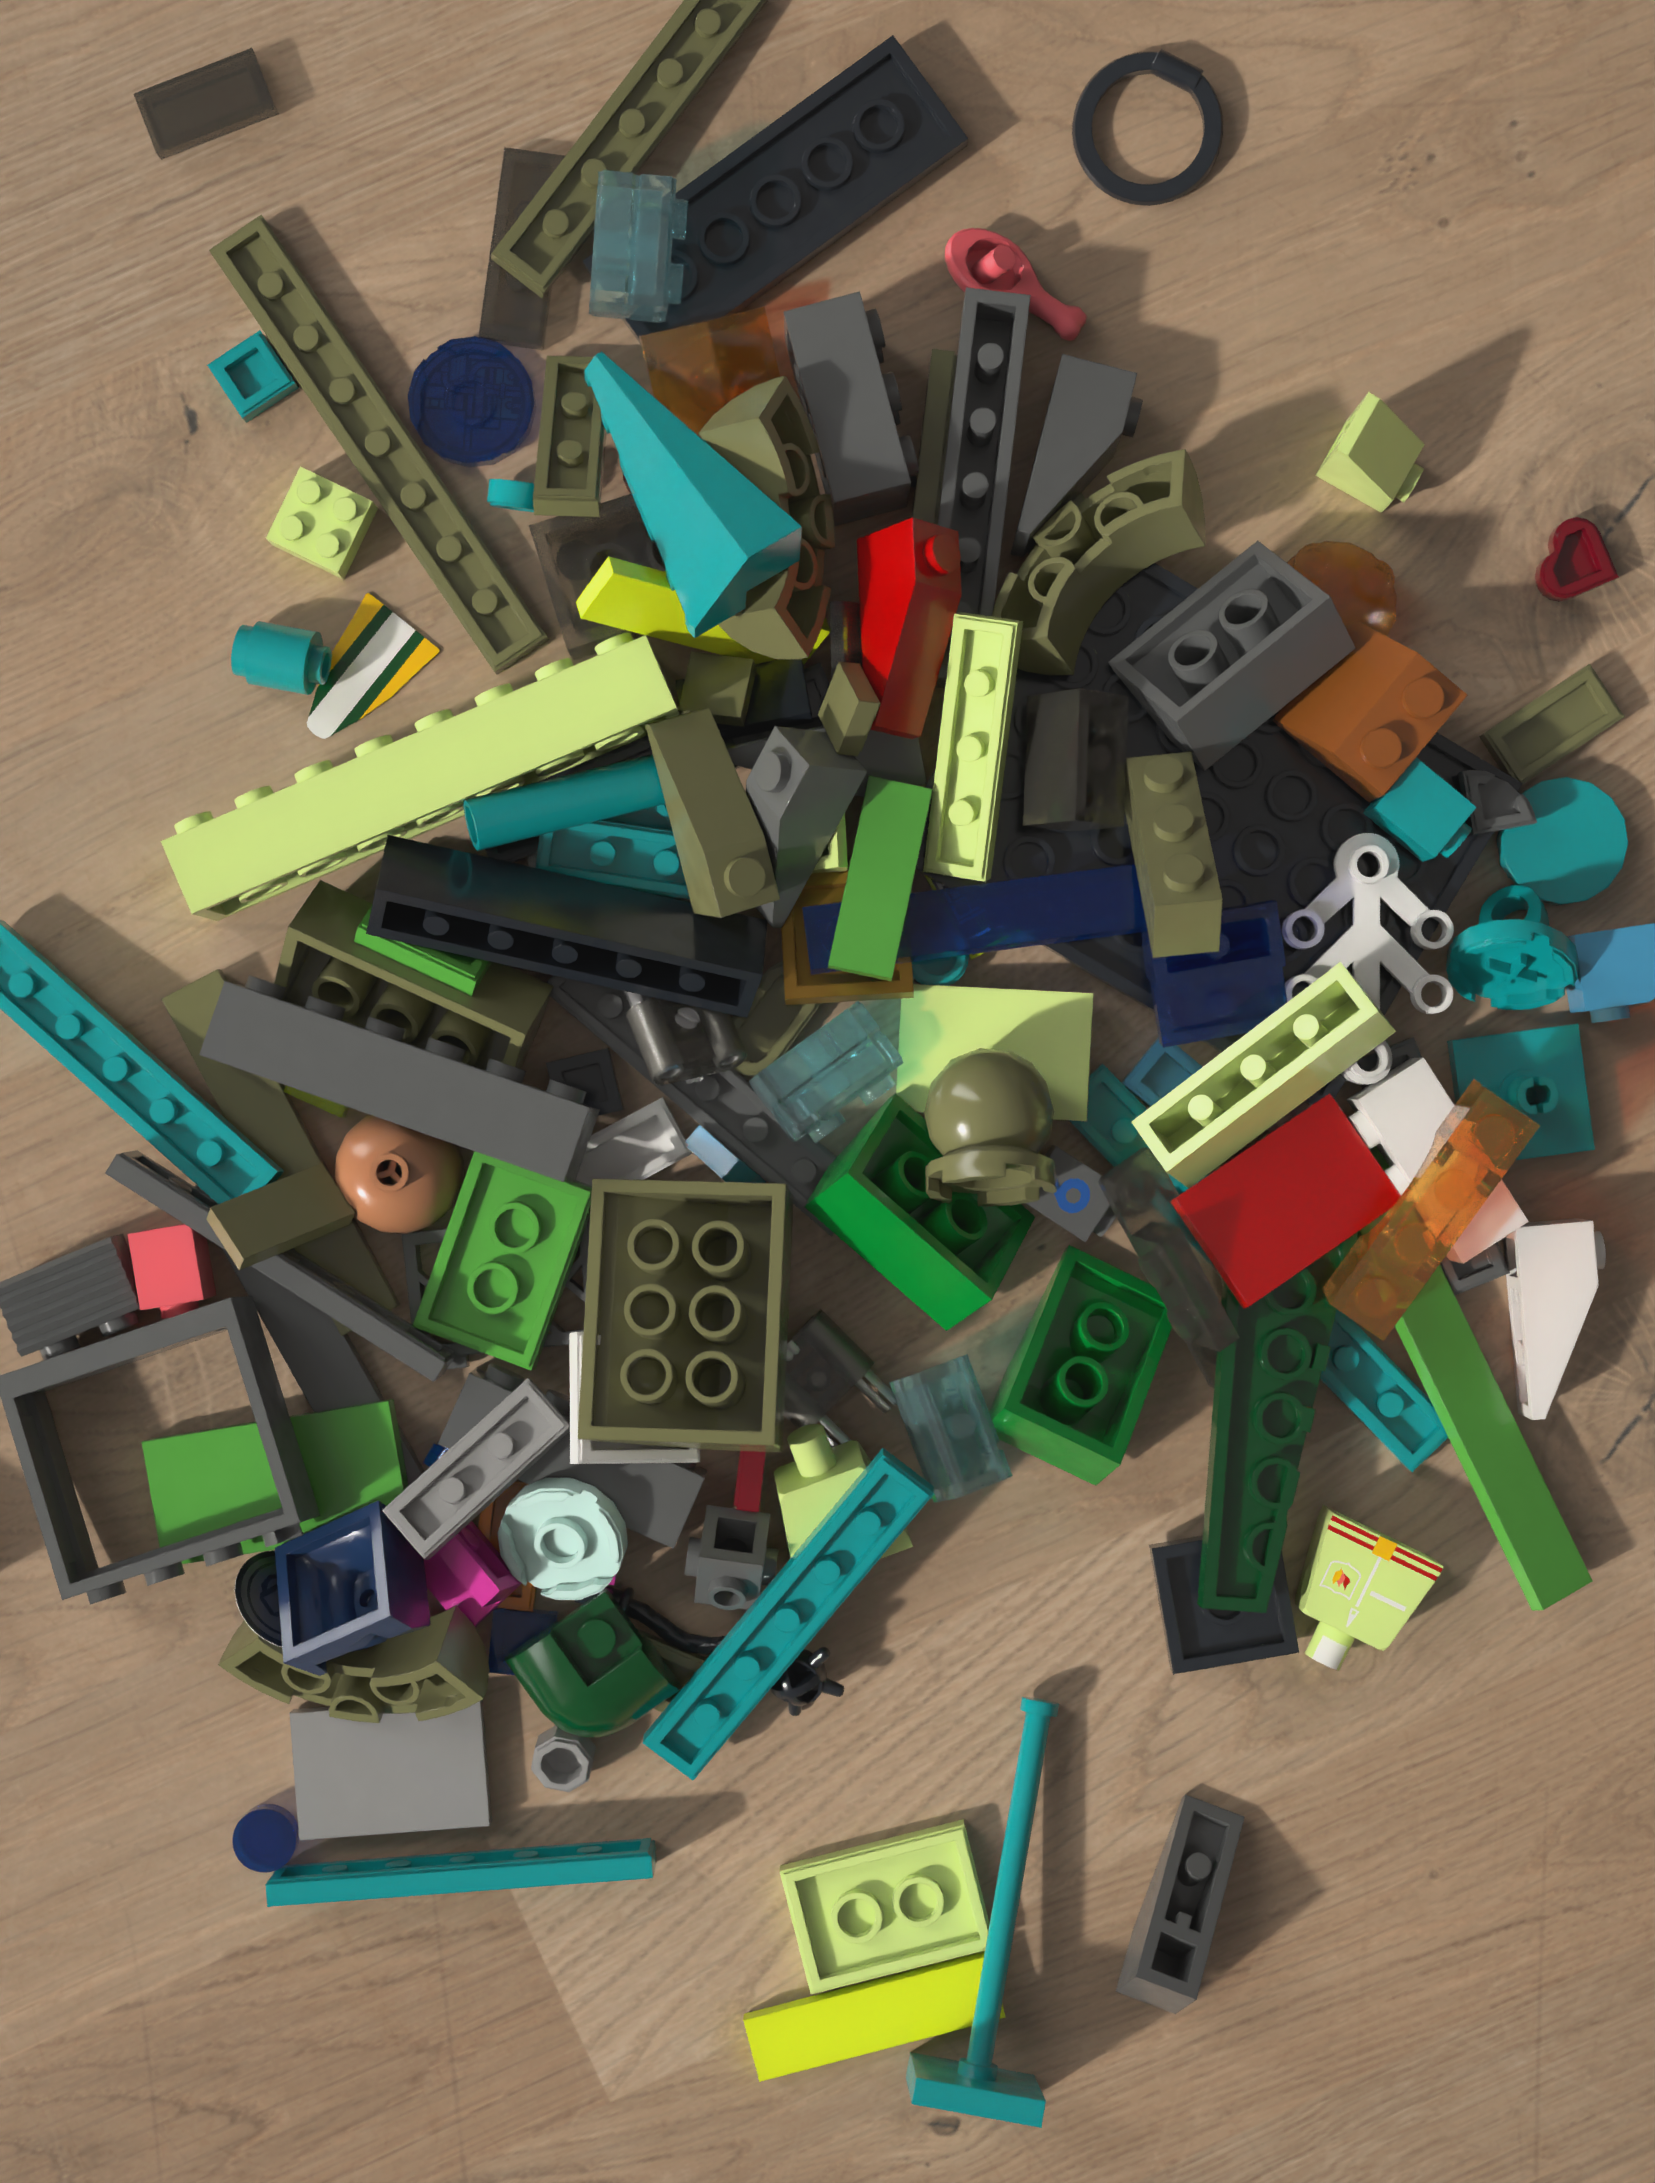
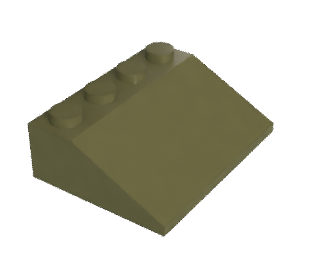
(688, 1314)

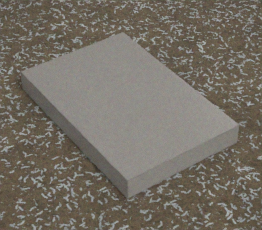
(389, 1773)

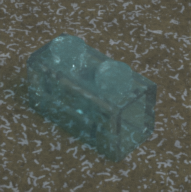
(634, 246)
(826, 1073)
(950, 1429)

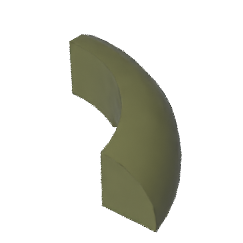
(771, 444)
(1095, 549)
(416, 1672)

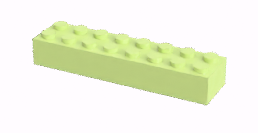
(417, 781)

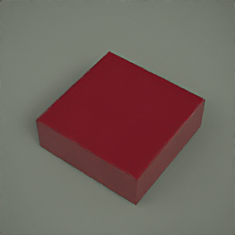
(749, 1480)

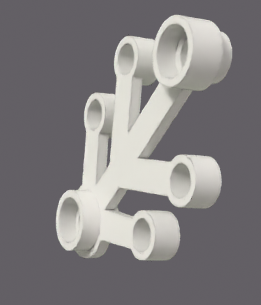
(1366, 941)

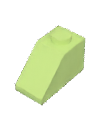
(1373, 456)

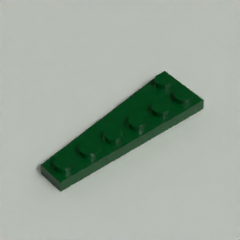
(1259, 1432)

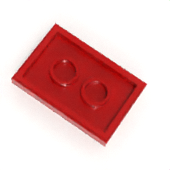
(1286, 1201)

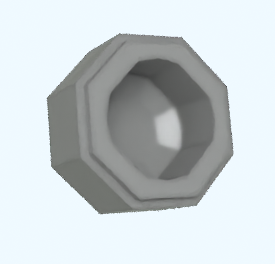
(562, 1759)

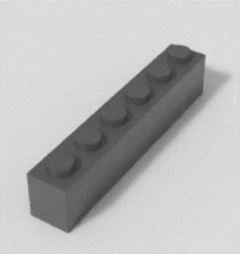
(982, 441)
(399, 1080)

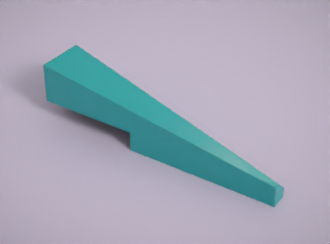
(704, 514)

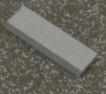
(477, 1469)

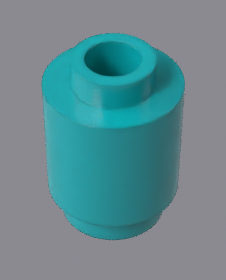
(281, 657)

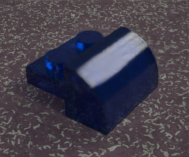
(1220, 990)

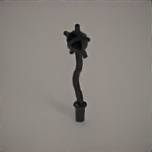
(798, 1684)

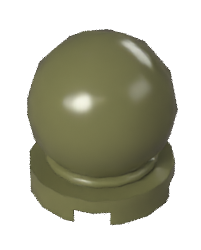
(989, 1123)

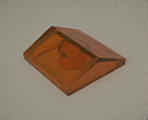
(709, 363)

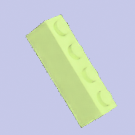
(1263, 1076)

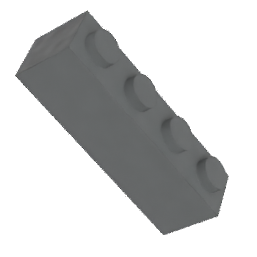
(648, 1495)

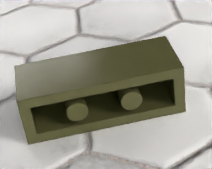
(1173, 855)

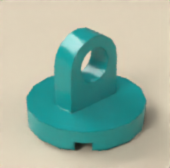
(1512, 959)

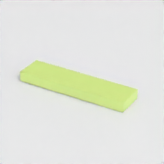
(972, 746)

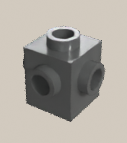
(731, 1558)

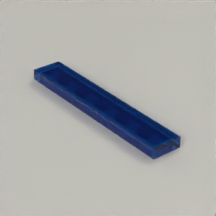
(1000, 916)

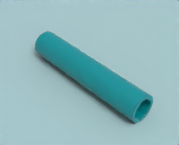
(563, 802)

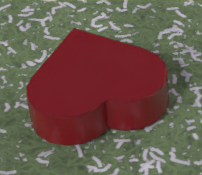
(1575, 561)

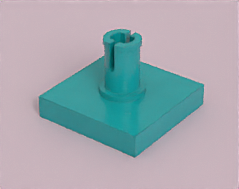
(1538, 1074)

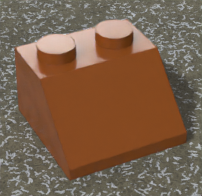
(1371, 712)

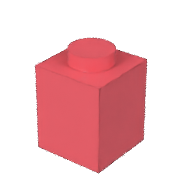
(171, 1269)

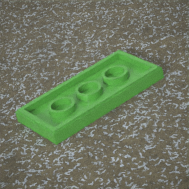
(225, 1477)

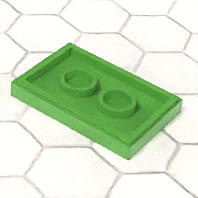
(504, 1260)

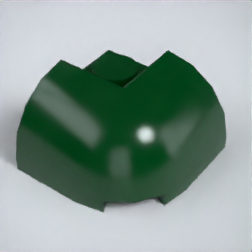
(593, 1670)

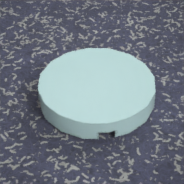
(563, 1538)

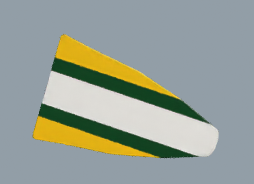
(367, 667)

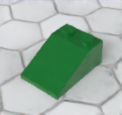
(1083, 1368)

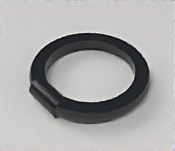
(1182, 75)

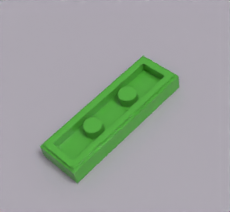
(880, 878)

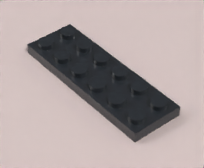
(806, 184)

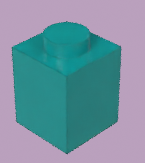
(1423, 813)

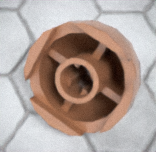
(422, 1194)

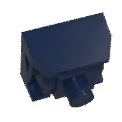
(348, 1588)

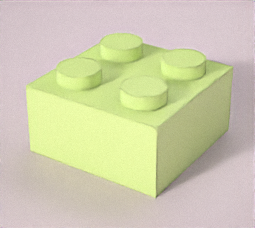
(322, 523)

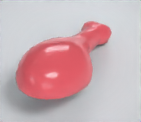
(995, 263)

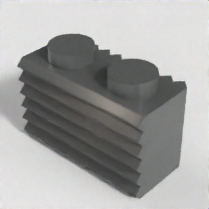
(70, 1297)

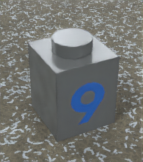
(1079, 1201)

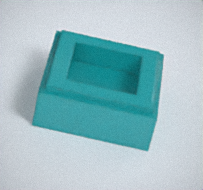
(252, 376)

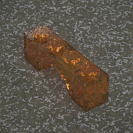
(1454, 1181)

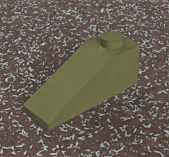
(711, 817)

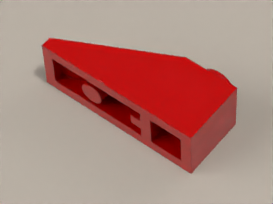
(906, 617)

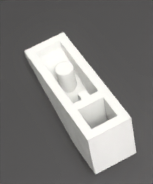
(1548, 1299)

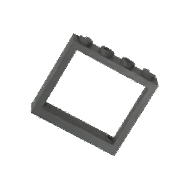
(52, 1484)

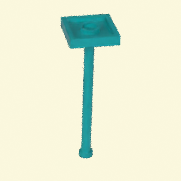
(974, 2082)

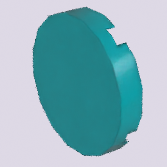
(1572, 846)

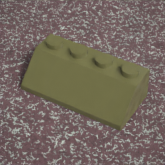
(328, 965)

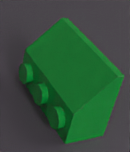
(932, 1251)

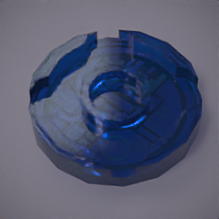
(472, 402)

